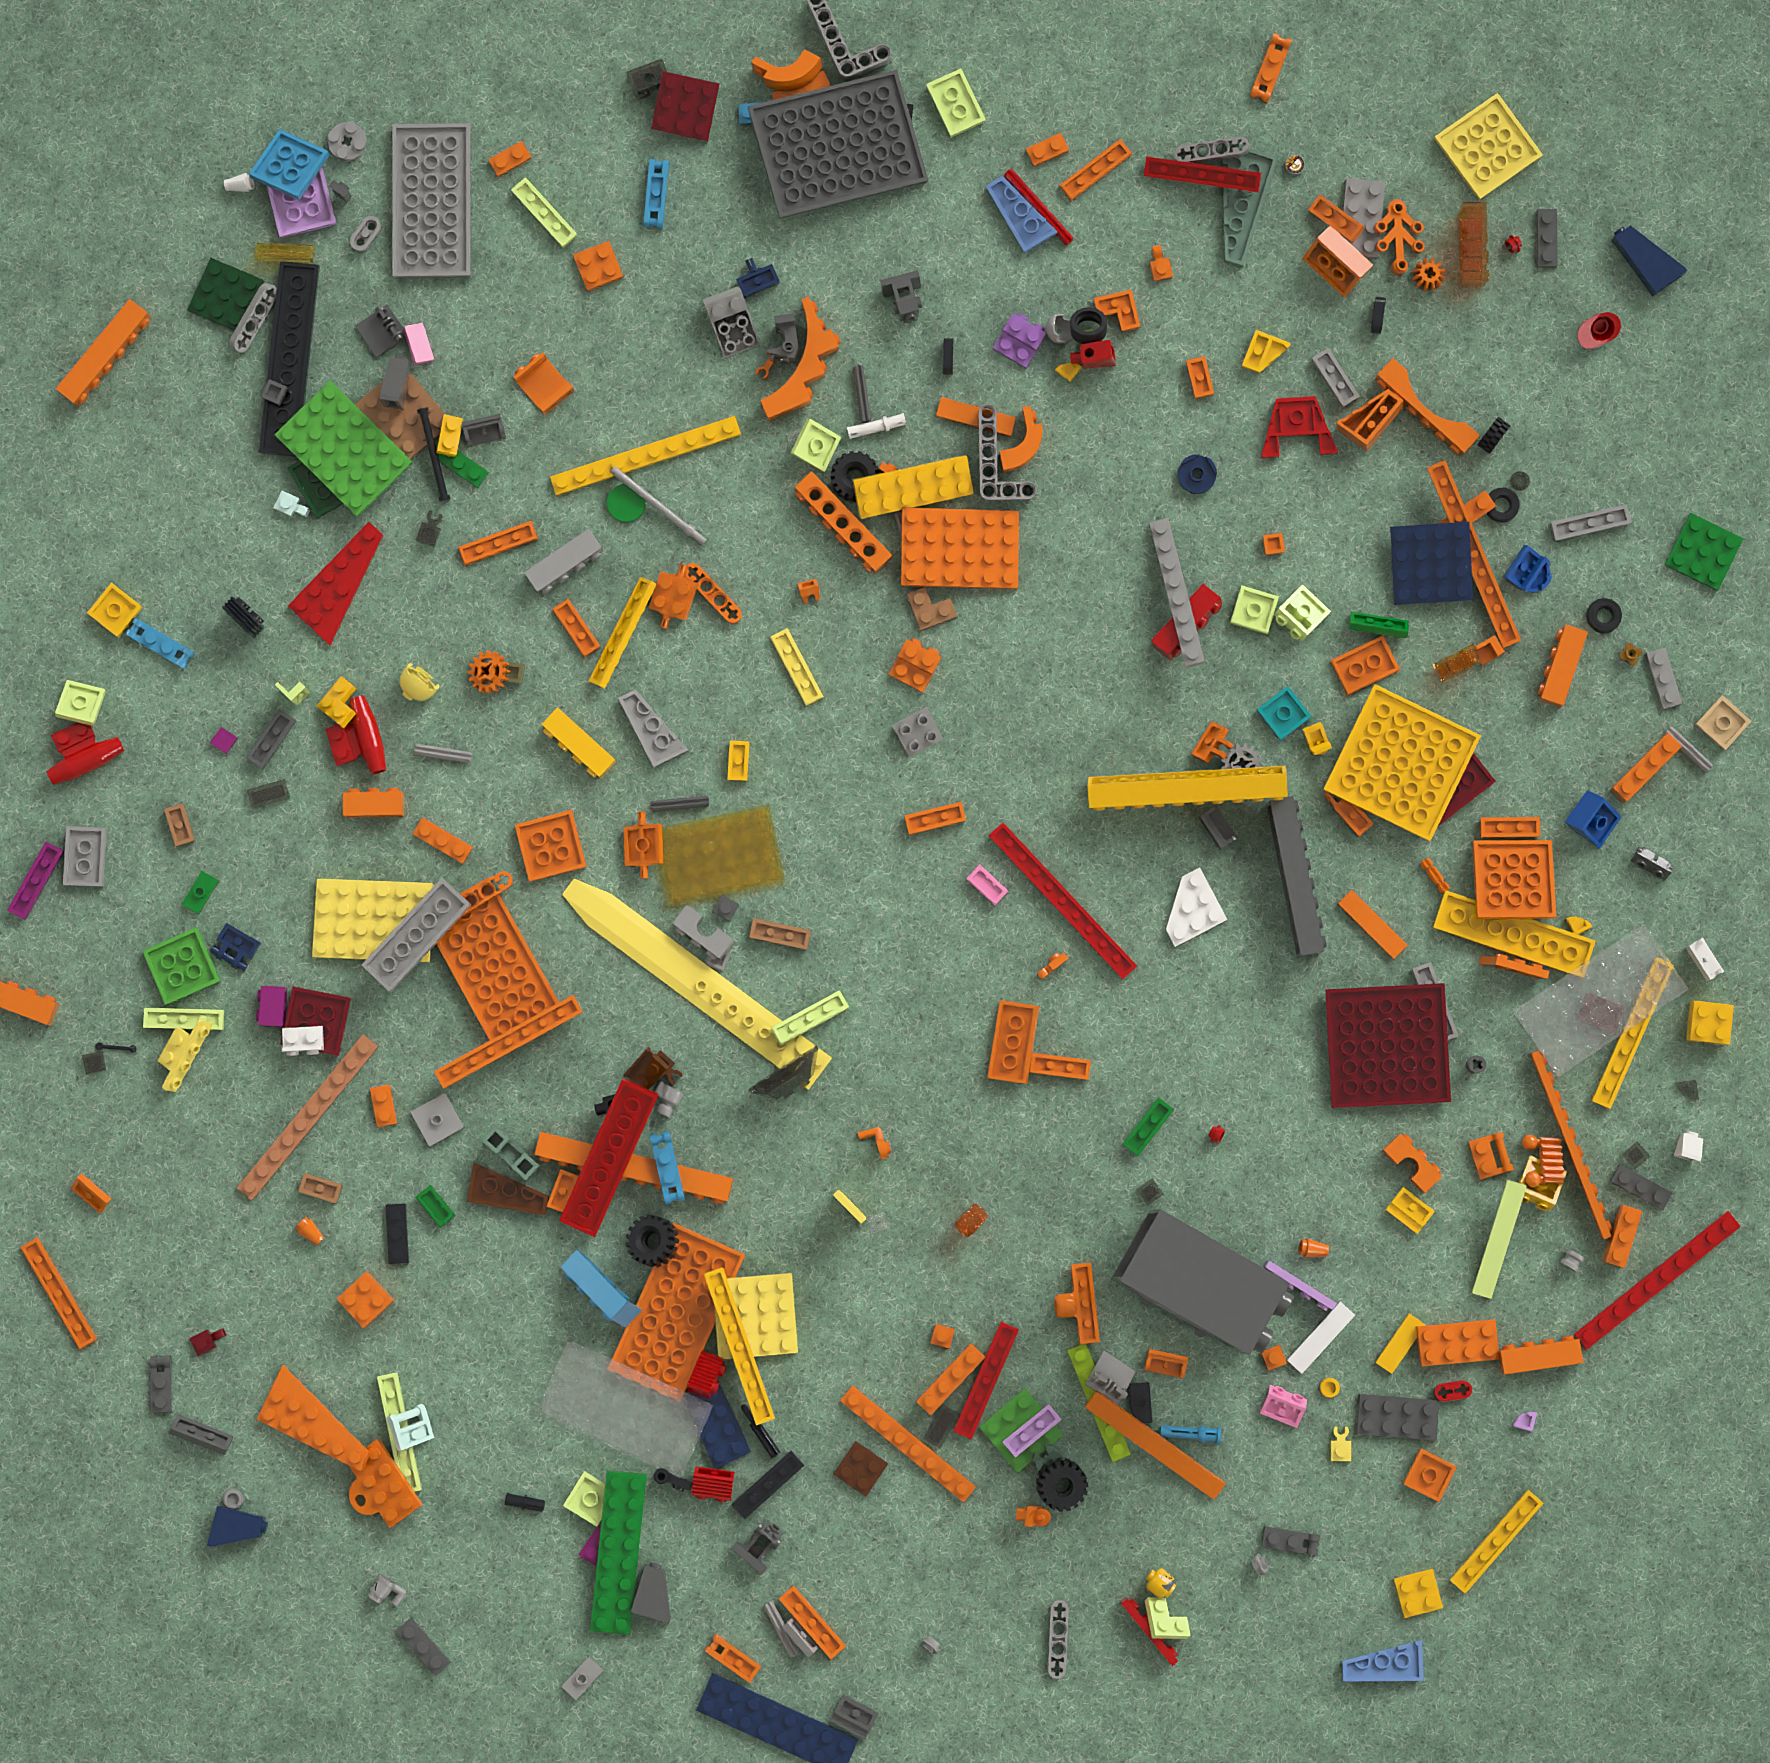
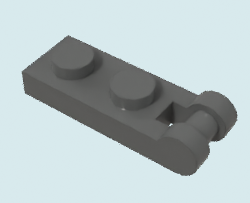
(161, 1384)
(1290, 1540)

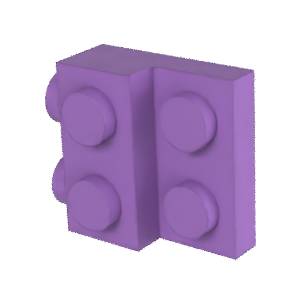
(1020, 340)

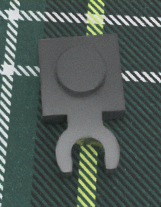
(340, 190)

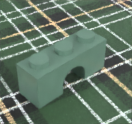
(511, 1153)

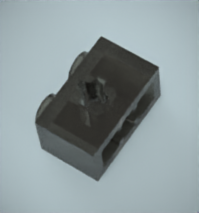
(638, 81)

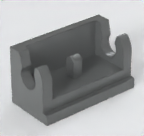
(483, 430)
(1217, 827)

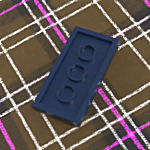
(722, 1433)

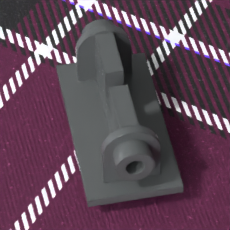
(1644, 860)

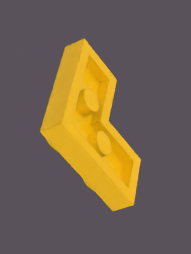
(334, 702)

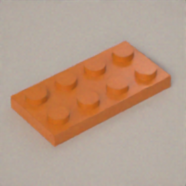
(1013, 1042)
(1457, 1342)

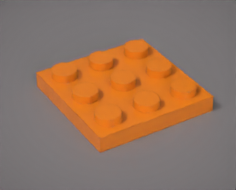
(550, 845)

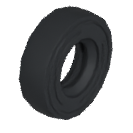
(1514, 505)
(1608, 604)

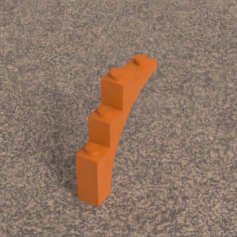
(793, 393)

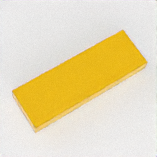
(1399, 1344)

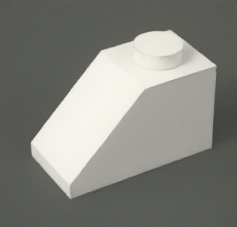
(1689, 1147)

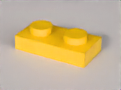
(449, 435)
(738, 760)

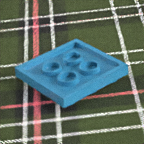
(289, 164)

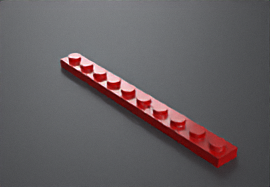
(1062, 900)
(1657, 1280)

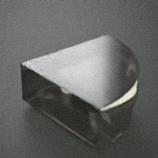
(1688, 1089)

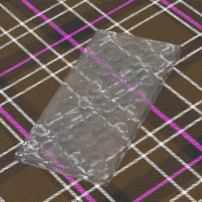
(1600, 1000)
(624, 1409)

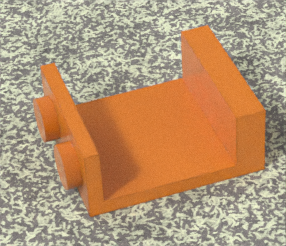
(543, 383)

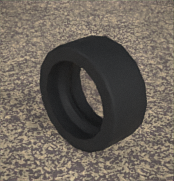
(1088, 314)

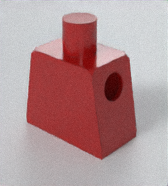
(1103, 355)

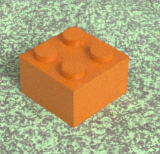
(365, 1299)

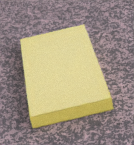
(849, 1206)

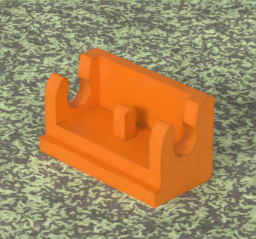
(1166, 1363)

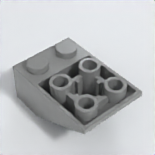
(731, 322)

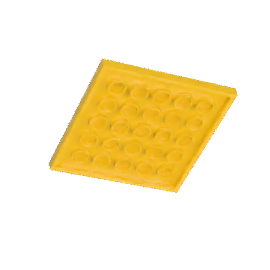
(1402, 762)

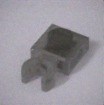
(428, 532)

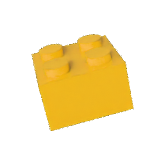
(1709, 1023)

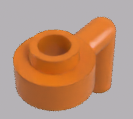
(883, 1147)

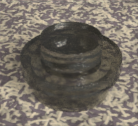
(1519, 481)

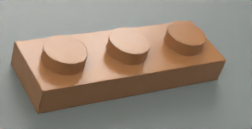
(780, 934)

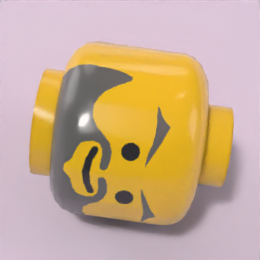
(1160, 1583)

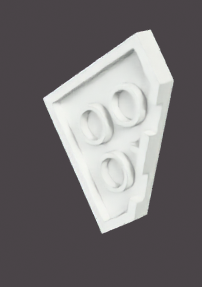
(1193, 909)

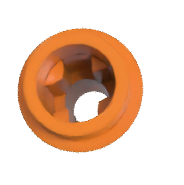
(309, 1231)
(1312, 1248)

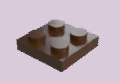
(860, 1468)

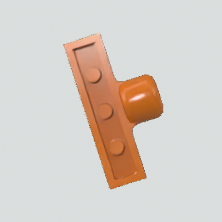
(1080, 1303)

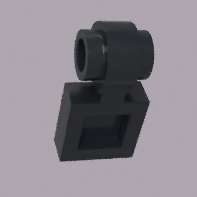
(678, 1483)

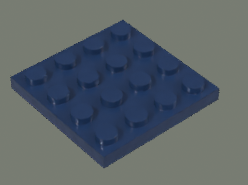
(1431, 563)

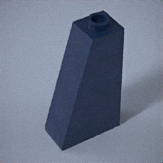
(1647, 260)

